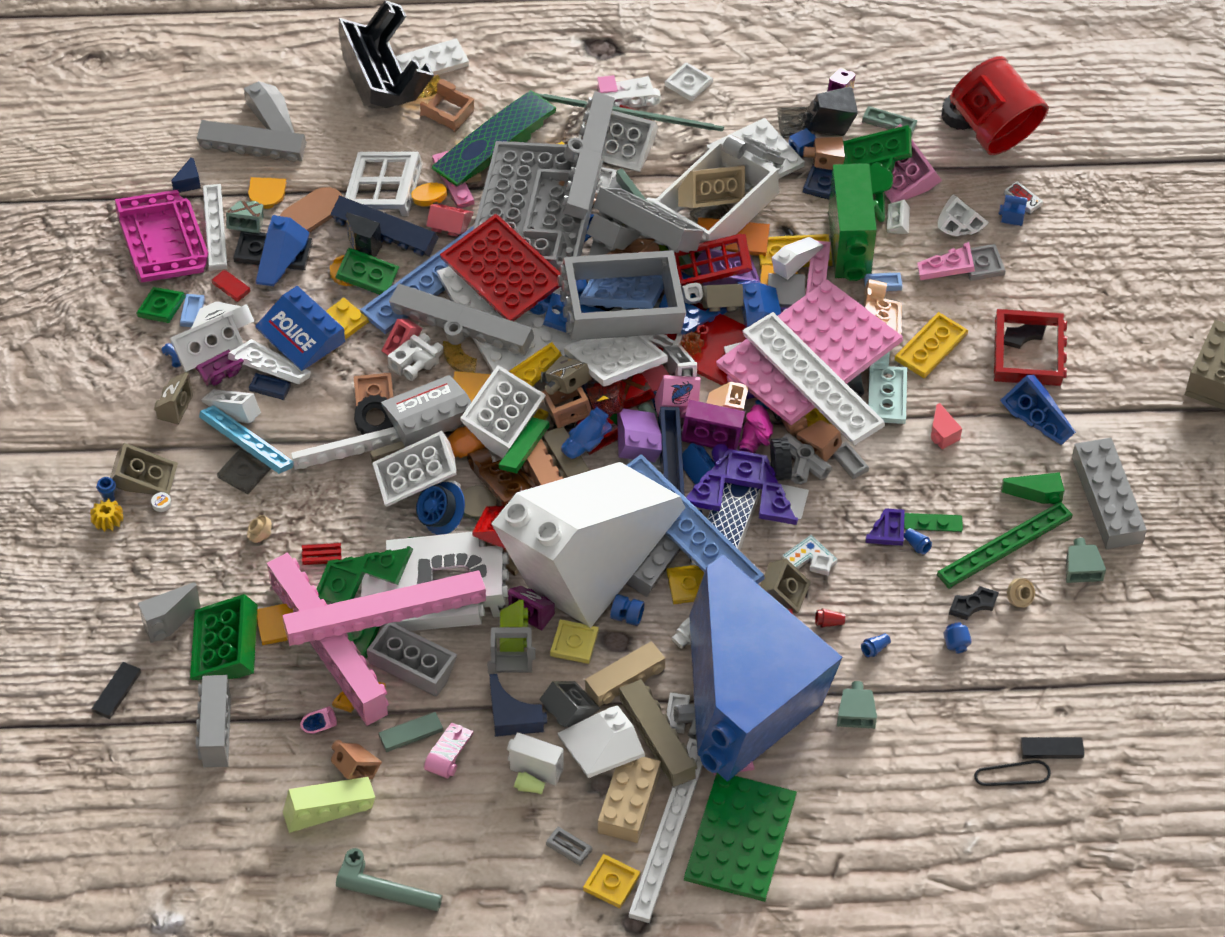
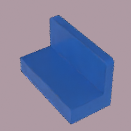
(696, 462)

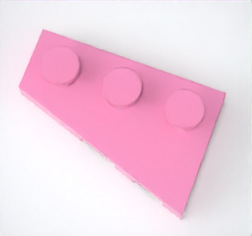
(952, 263)

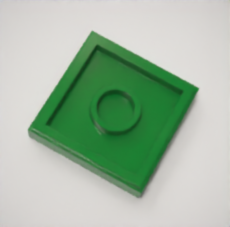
(161, 304)

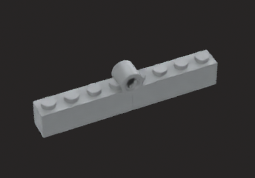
(586, 155)
(460, 320)

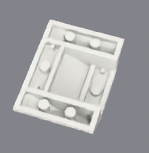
(602, 742)

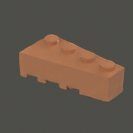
(540, 466)

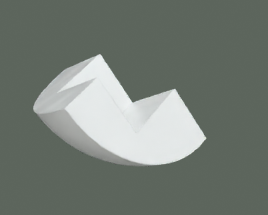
(959, 218)

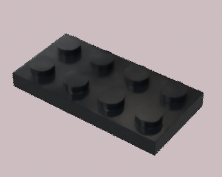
(251, 246)

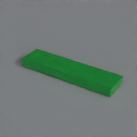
(524, 445)

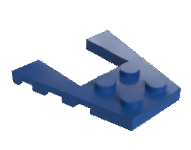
(694, 315)

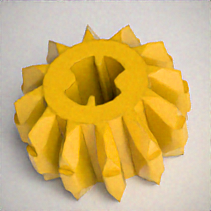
(106, 515)

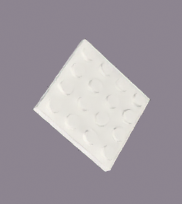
(766, 133)
(616, 357)

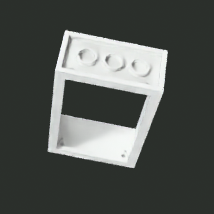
(757, 173)

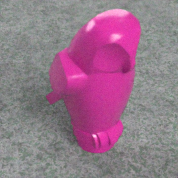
(756, 429)

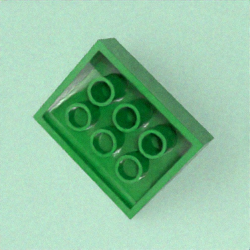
(224, 639)

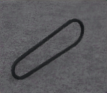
(1010, 765)

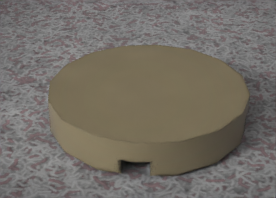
(476, 500)

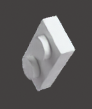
(634, 84)

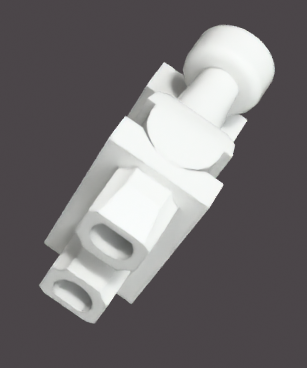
(416, 350)

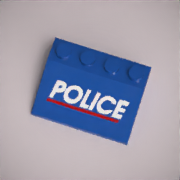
(301, 328)

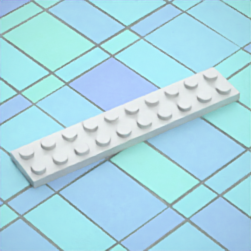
(814, 378)

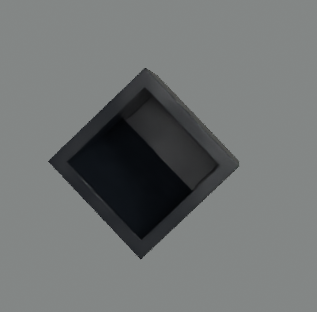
(831, 112)

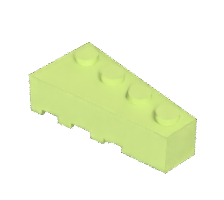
(326, 802)

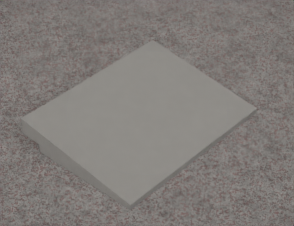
(527, 197)

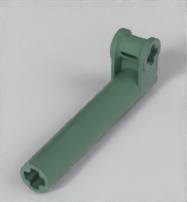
(353, 879)

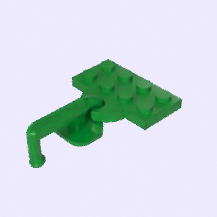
(880, 152)

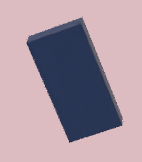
(269, 386)

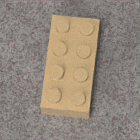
(629, 799)

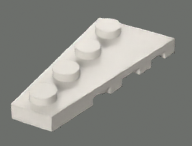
(268, 361)

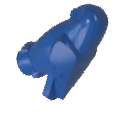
(587, 434)

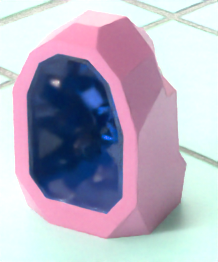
(318, 720)

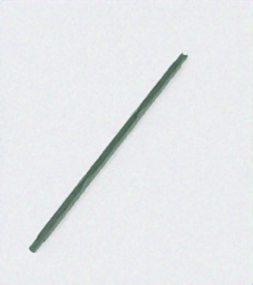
(641, 114)

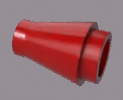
(828, 618)

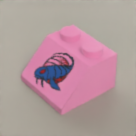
(676, 392)

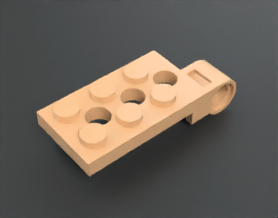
(884, 309)

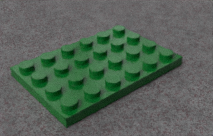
(740, 836)

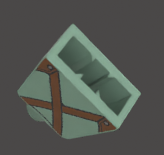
(245, 216)

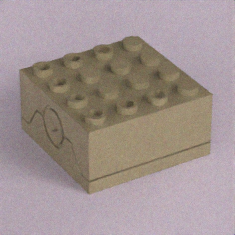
(1208, 373)

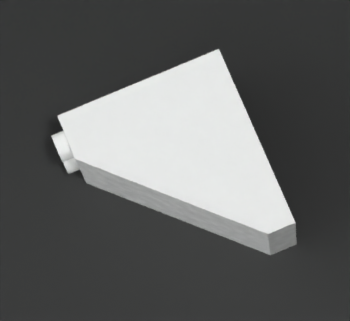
(586, 535)

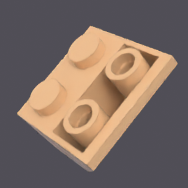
(729, 395)

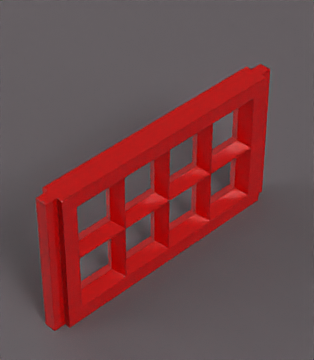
(743, 253)

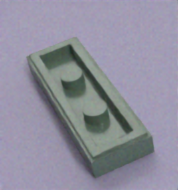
(887, 119)
(410, 731)

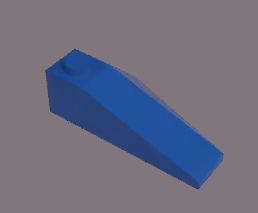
(282, 245)
(1037, 408)

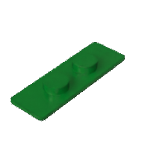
(933, 522)

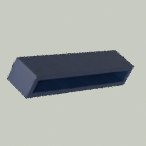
(392, 228)
(671, 455)

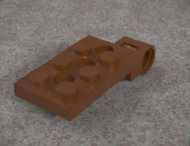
(499, 482)

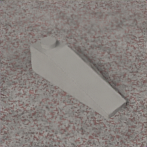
(268, 106)

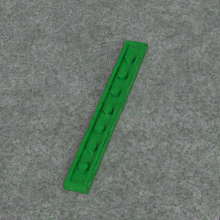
(1004, 545)

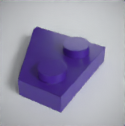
(888, 529)

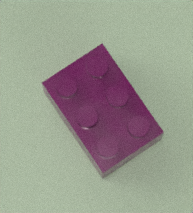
(712, 425)

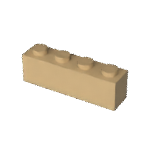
(635, 666)

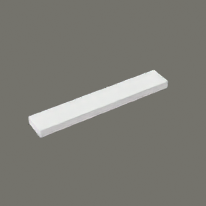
(215, 227)

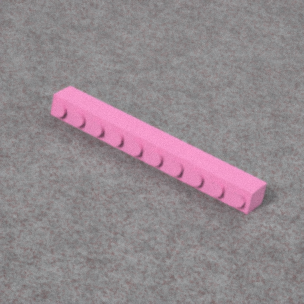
(384, 608)

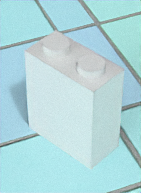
(536, 758)

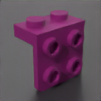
(218, 367)

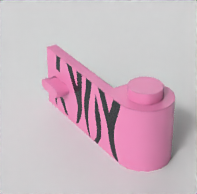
(443, 755)

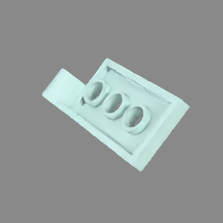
(897, 384)

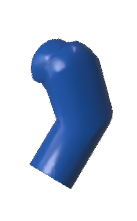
(169, 350)

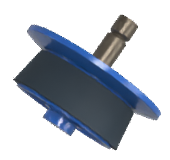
(441, 507)

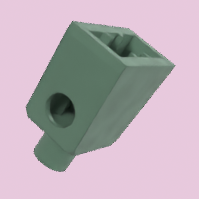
(1084, 563)
(857, 708)

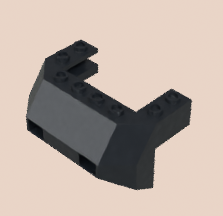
(373, 61)

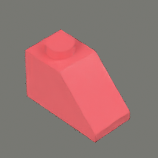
(400, 333)
(945, 429)

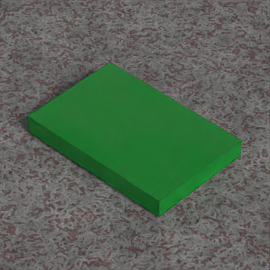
(366, 271)

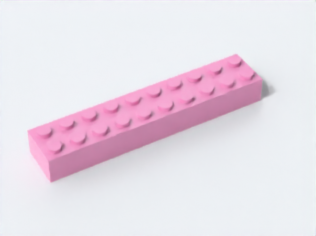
(336, 652)

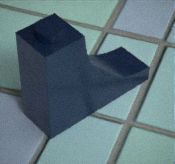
(513, 715)

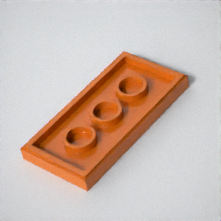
(756, 235)

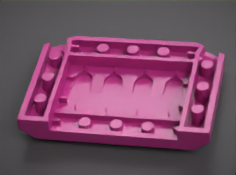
(161, 235)

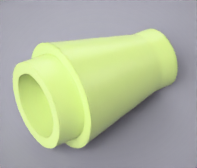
(528, 783)

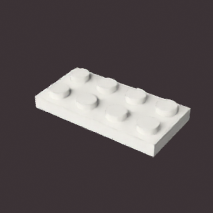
(440, 57)

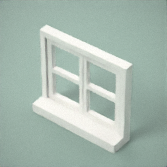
(407, 182)

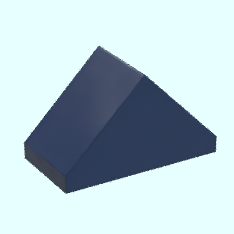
(187, 177)

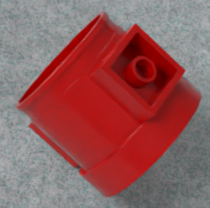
(998, 105)

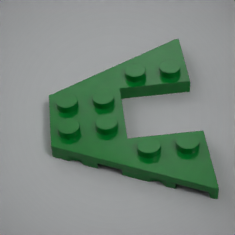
(344, 576)

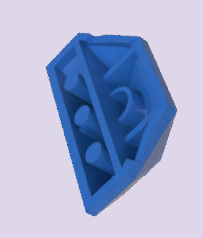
(758, 301)

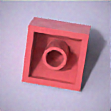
(448, 219)

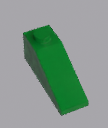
(1037, 488)

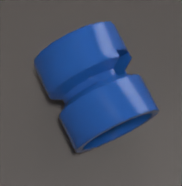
(627, 610)

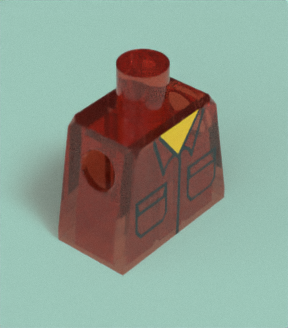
(607, 398)

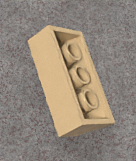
(712, 187)

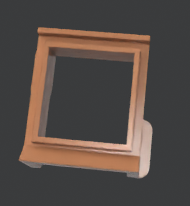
(447, 91)

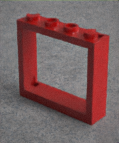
(1015, 375)

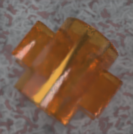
(692, 343)

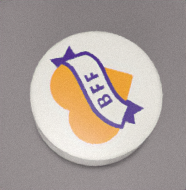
(161, 502)

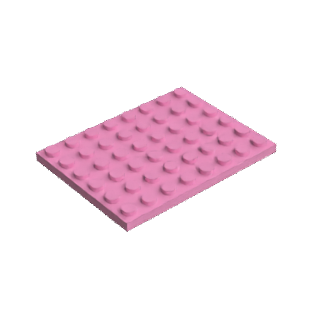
(833, 328)

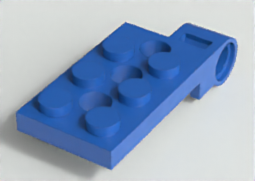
(554, 320)

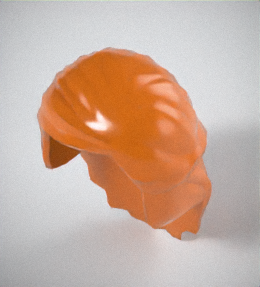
(464, 442)

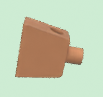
(826, 152)
(822, 437)
(354, 760)

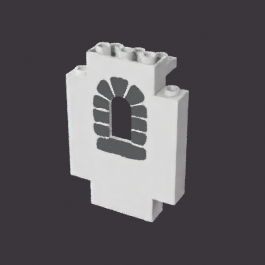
(448, 552)

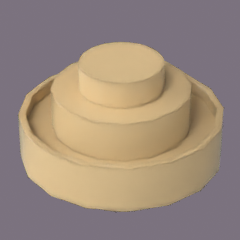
(259, 529)
(1020, 592)

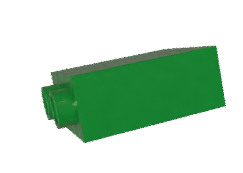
(852, 221)

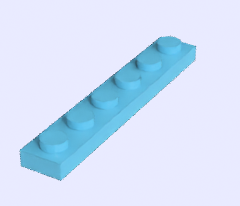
(246, 439)

